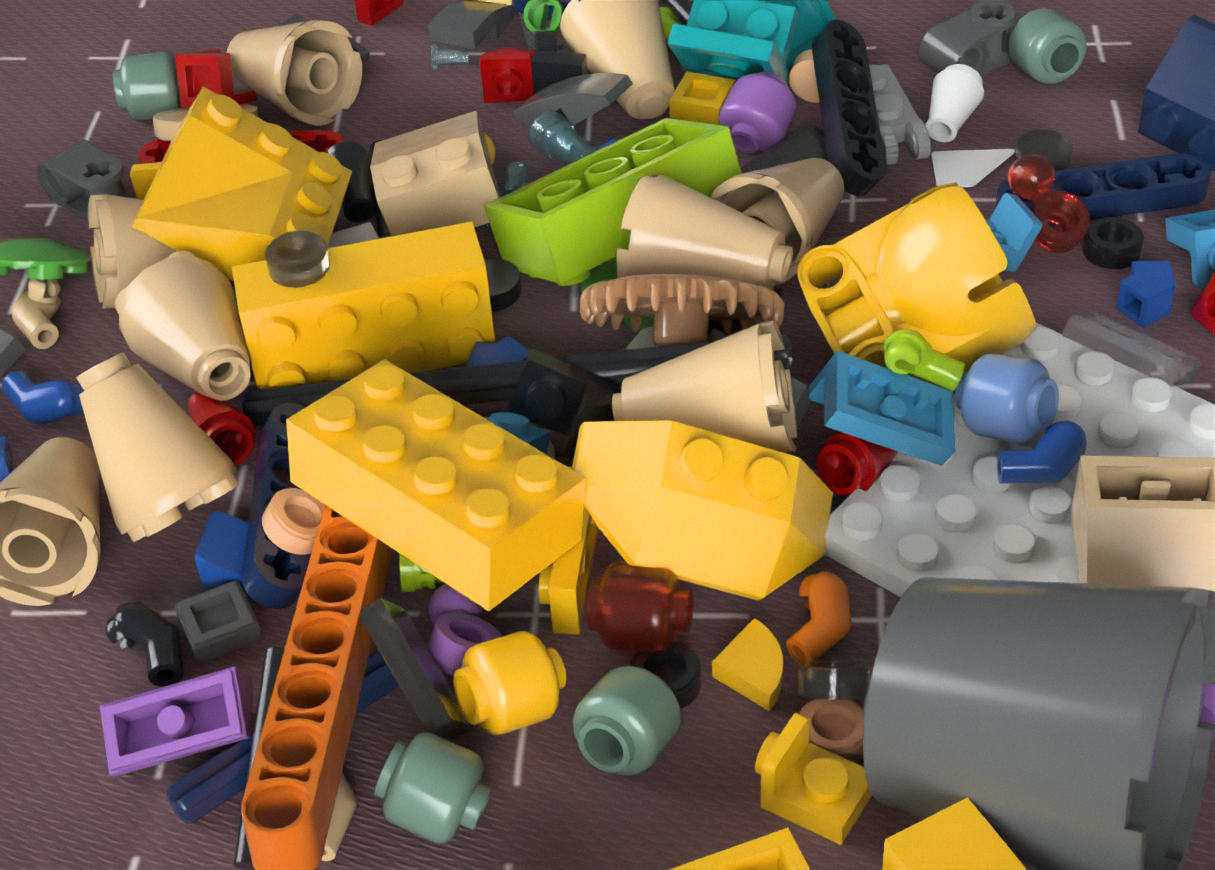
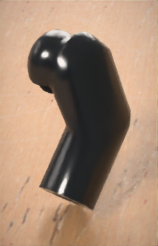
(159, 637)

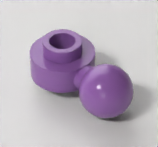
(456, 627)

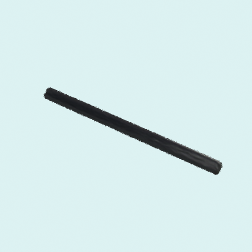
(490, 381)

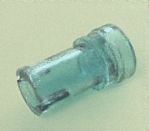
(558, 138)

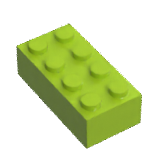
(575, 214)

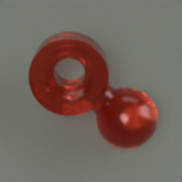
(1033, 179)

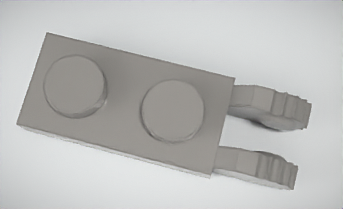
(897, 117)

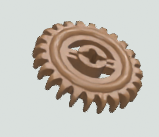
(680, 304)

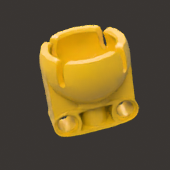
(921, 271)

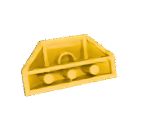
(703, 504)

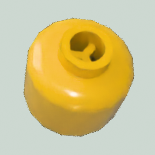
(509, 683)

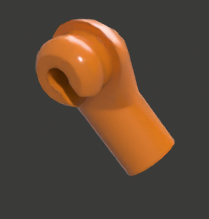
(829, 617)

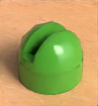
(536, 15)

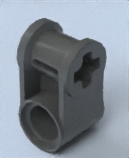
(971, 38)
(78, 173)

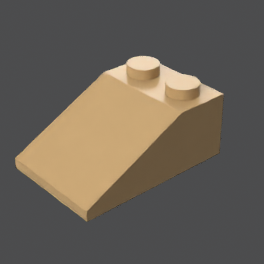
(434, 176)

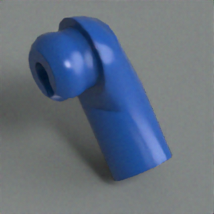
(43, 401)
(1048, 461)

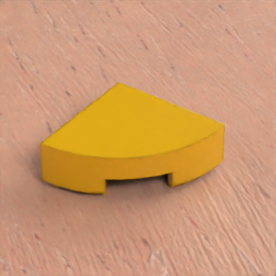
(752, 665)

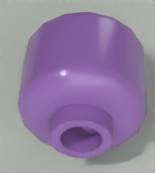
(758, 111)

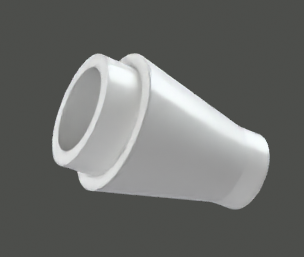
(953, 99)

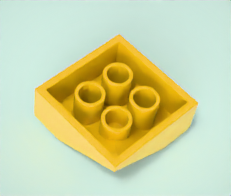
(238, 186)

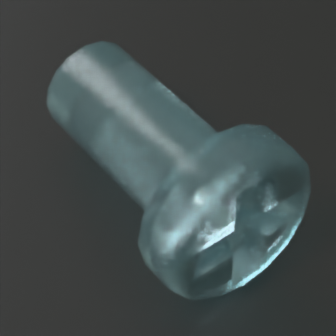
(447, 57)

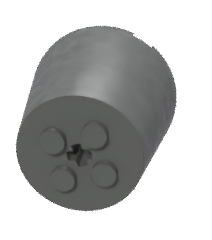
(1051, 712)

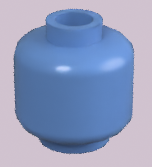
(1007, 398)

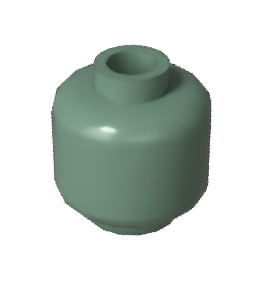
(1047, 46)
(147, 85)
(626, 721)
(433, 787)

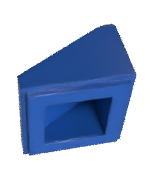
(222, 551)

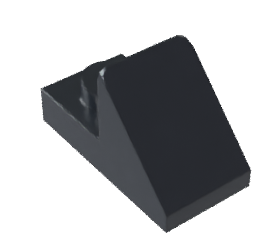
(562, 397)

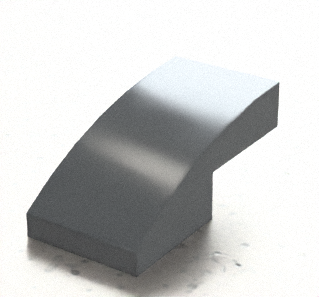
(469, 22)
(575, 96)

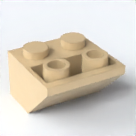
(1145, 521)

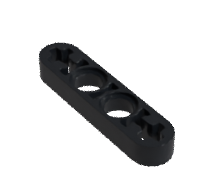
(859, 155)

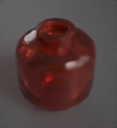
(638, 608)

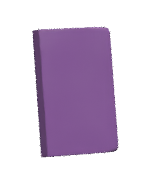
(177, 720)

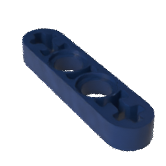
(1163, 180)
(257, 574)

